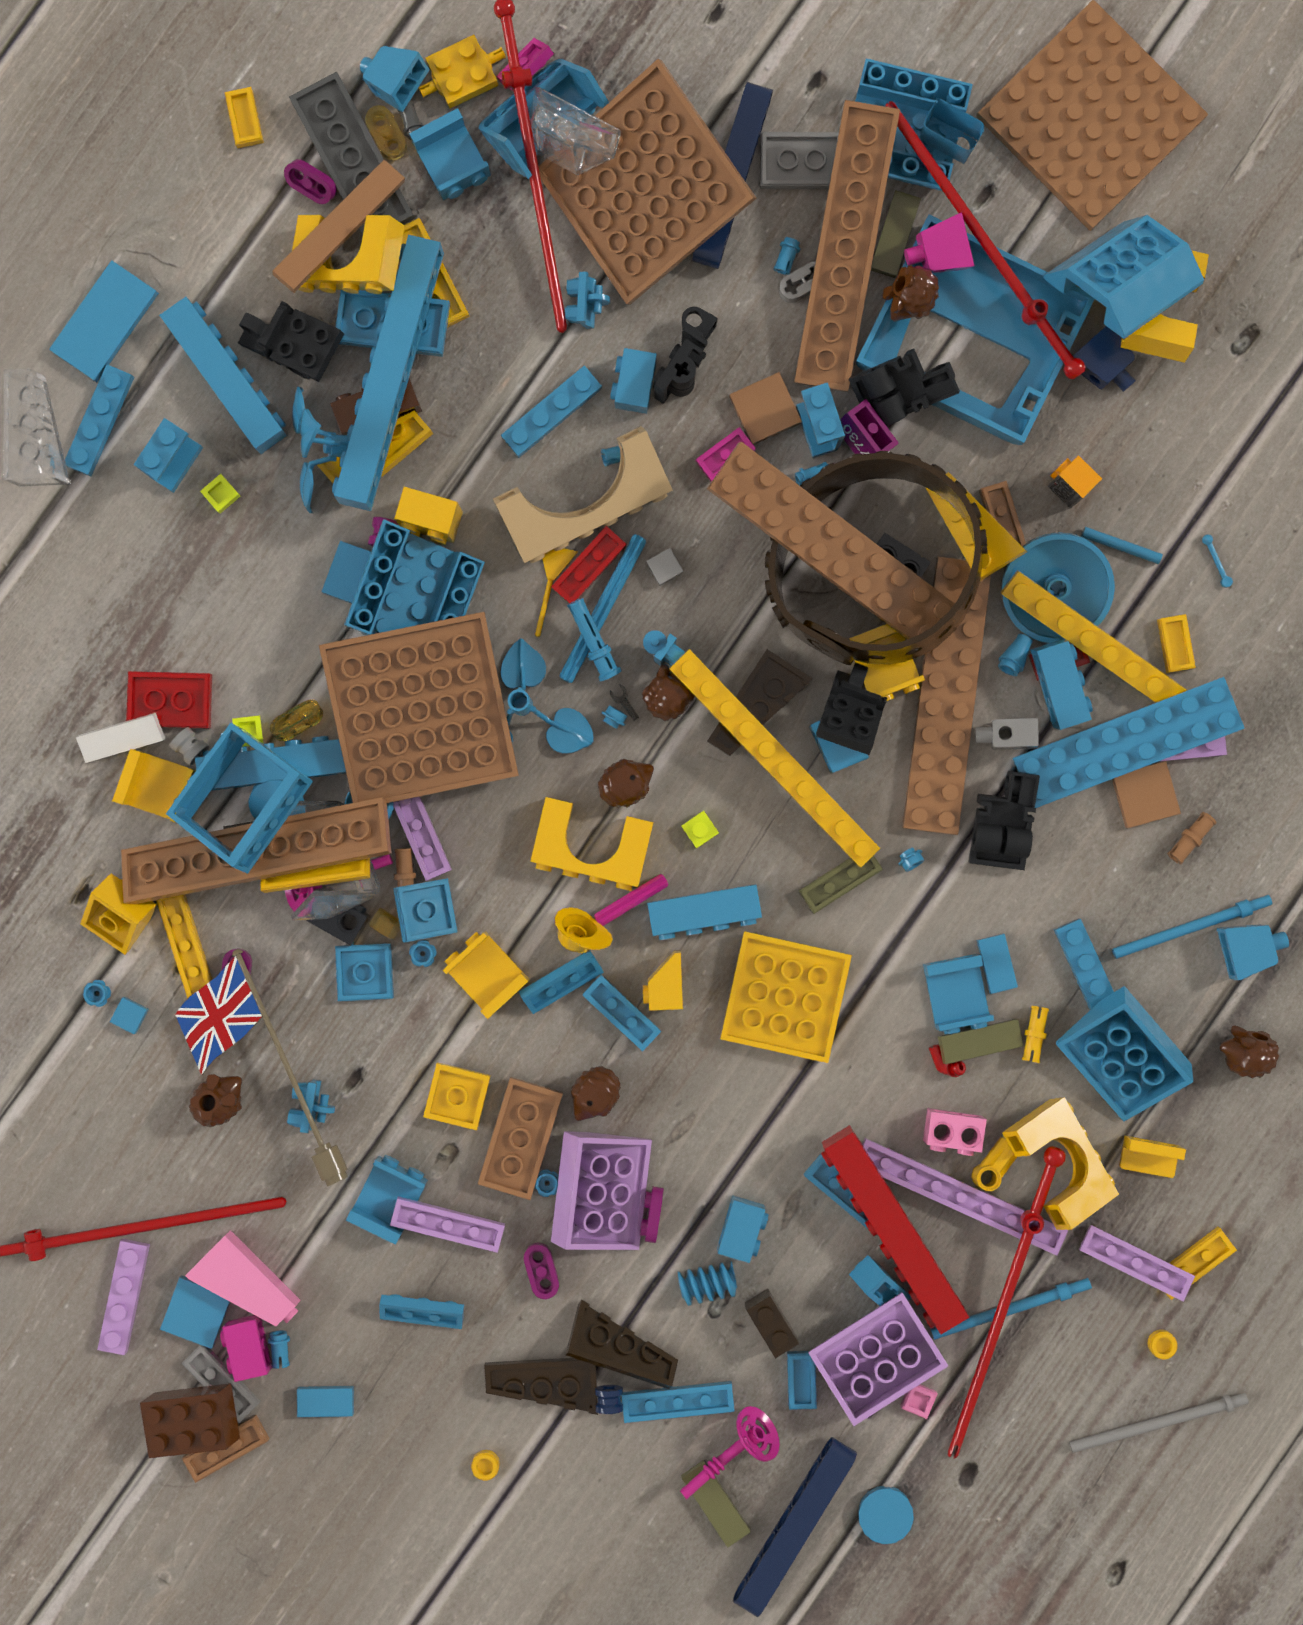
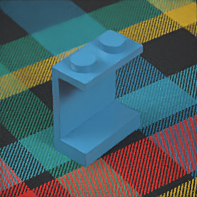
(450, 155)
(820, 420)
(168, 455)
(957, 993)
(379, 1196)

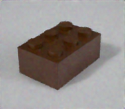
(190, 1420)

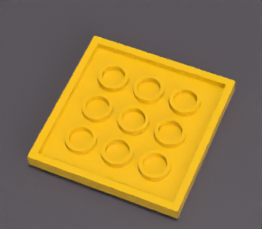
(785, 997)

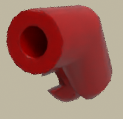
(952, 1069)

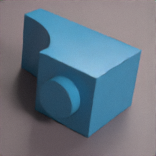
(876, 1281)

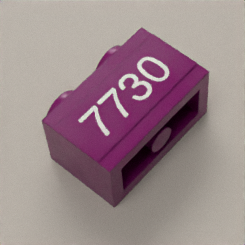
(866, 431)

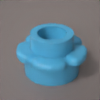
(614, 717)
(911, 859)
(417, 959)
(91, 998)
(546, 1190)

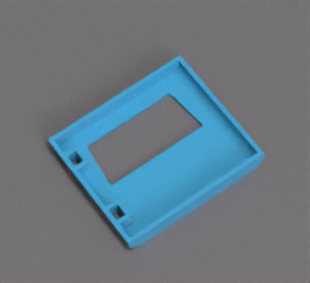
(988, 306)

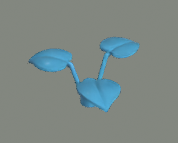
(309, 427)
(524, 668)

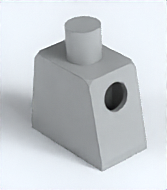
(1023, 733)

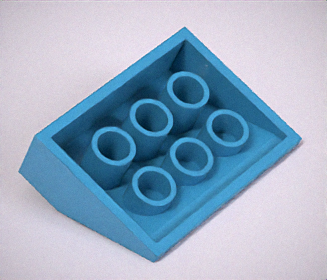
(1126, 1055)

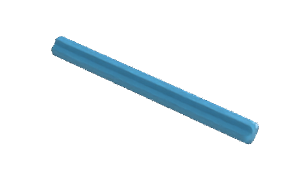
(604, 605)

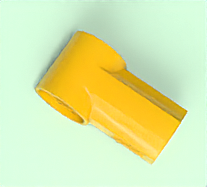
(998, 1162)

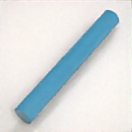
(1121, 545)

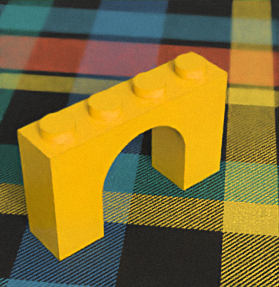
(372, 268)
(1164, 335)
(553, 851)
(1090, 1183)

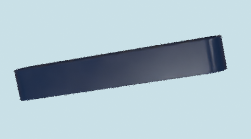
(740, 151)
(794, 1527)

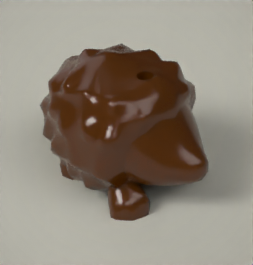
(912, 293)
(667, 695)
(625, 783)
(1250, 1052)
(595, 1093)
(216, 1100)

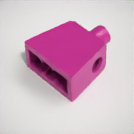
(942, 247)

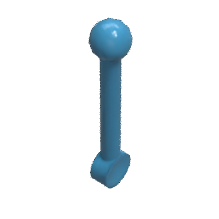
(1226, 581)

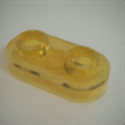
(387, 133)
(296, 720)

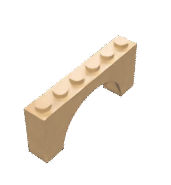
(636, 483)

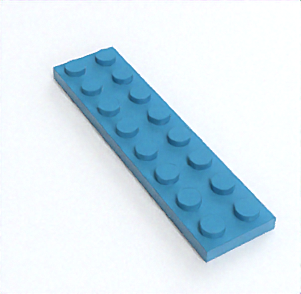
(1132, 741)

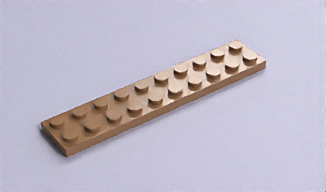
(846, 244)
(828, 543)
(946, 711)
(300, 845)

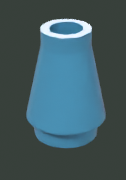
(1015, 656)

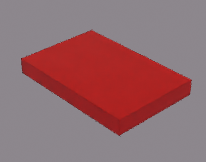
(176, 698)

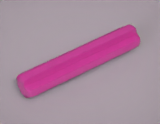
(631, 900)

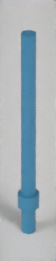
(1241, 909)
(1062, 1291)

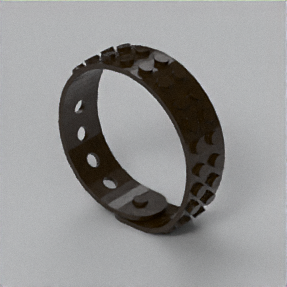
(868, 467)

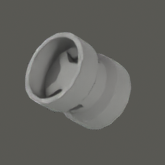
(188, 745)

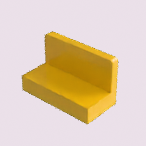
(1150, 1156)

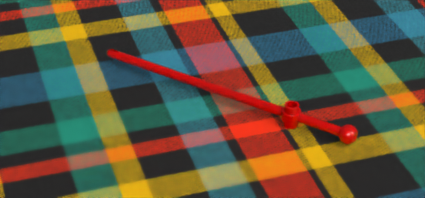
(517, 80)
(1034, 310)
(1054, 1158)
(36, 1244)

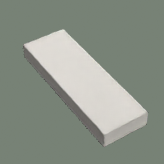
(120, 737)

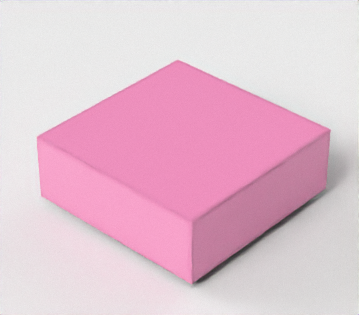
(919, 1401)

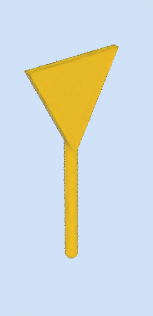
(554, 564)

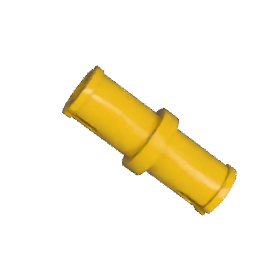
(1035, 1034)

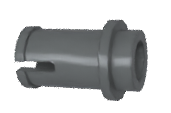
(410, 119)

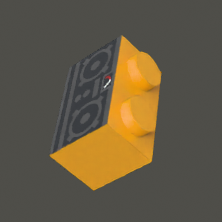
(1073, 481)

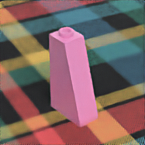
(244, 1280)

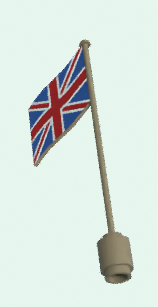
(224, 1015)

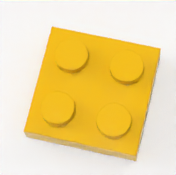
(457, 1096)

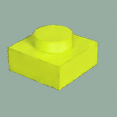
(220, 493)
(251, 725)
(700, 829)

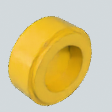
(1162, 1344)
(485, 1465)

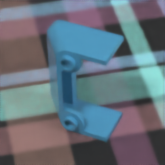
(559, 78)

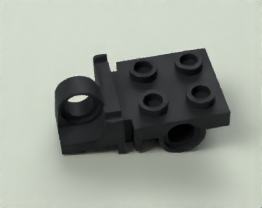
(292, 340)
(685, 357)
(903, 386)
(851, 712)
(1003, 827)

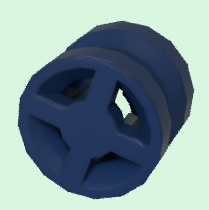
(609, 1399)

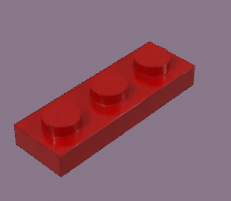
(589, 565)

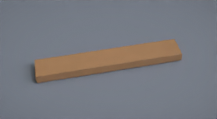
(338, 226)

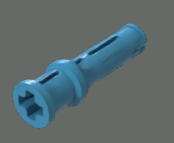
(598, 650)

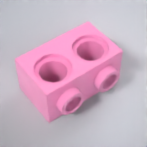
(955, 1124)

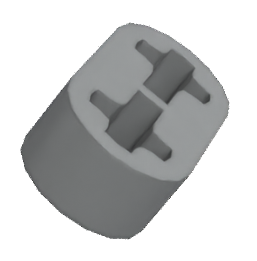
(795, 278)

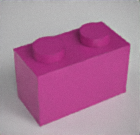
(246, 1348)

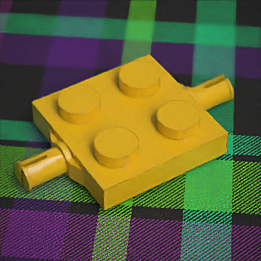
(461, 71)

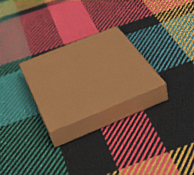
(765, 408)
(1146, 795)

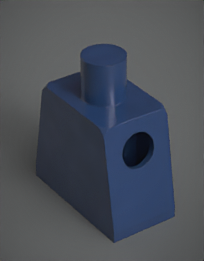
(1106, 360)

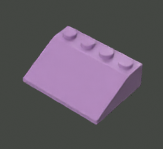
(600, 1191)
(878, 1359)

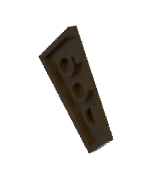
(763, 694)
(616, 1348)
(546, 1381)

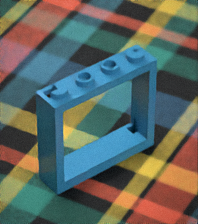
(269, 819)

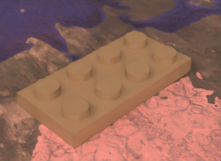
(520, 1138)

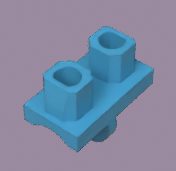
(589, 300)
(662, 648)
(311, 1093)

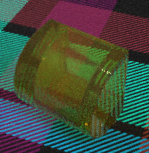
(385, 924)

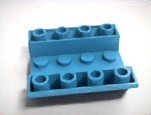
(914, 96)
(1132, 272)
(411, 583)

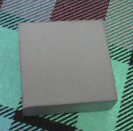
(664, 566)

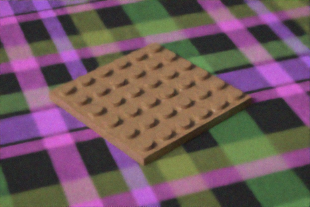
(1092, 115)
(658, 193)
(419, 709)

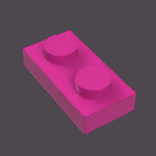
(532, 56)
(715, 457)

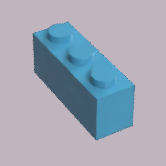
(1062, 684)

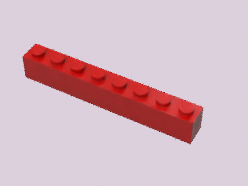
(895, 1230)

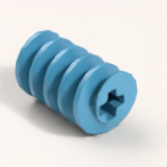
(708, 1283)

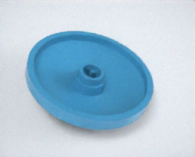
(1069, 570)

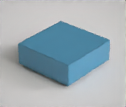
(129, 1015)

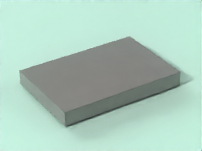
(797, 159)

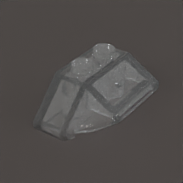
(570, 134)

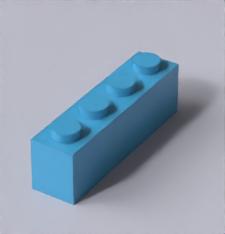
(704, 910)

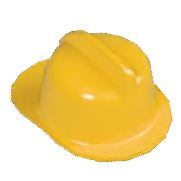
(581, 931)

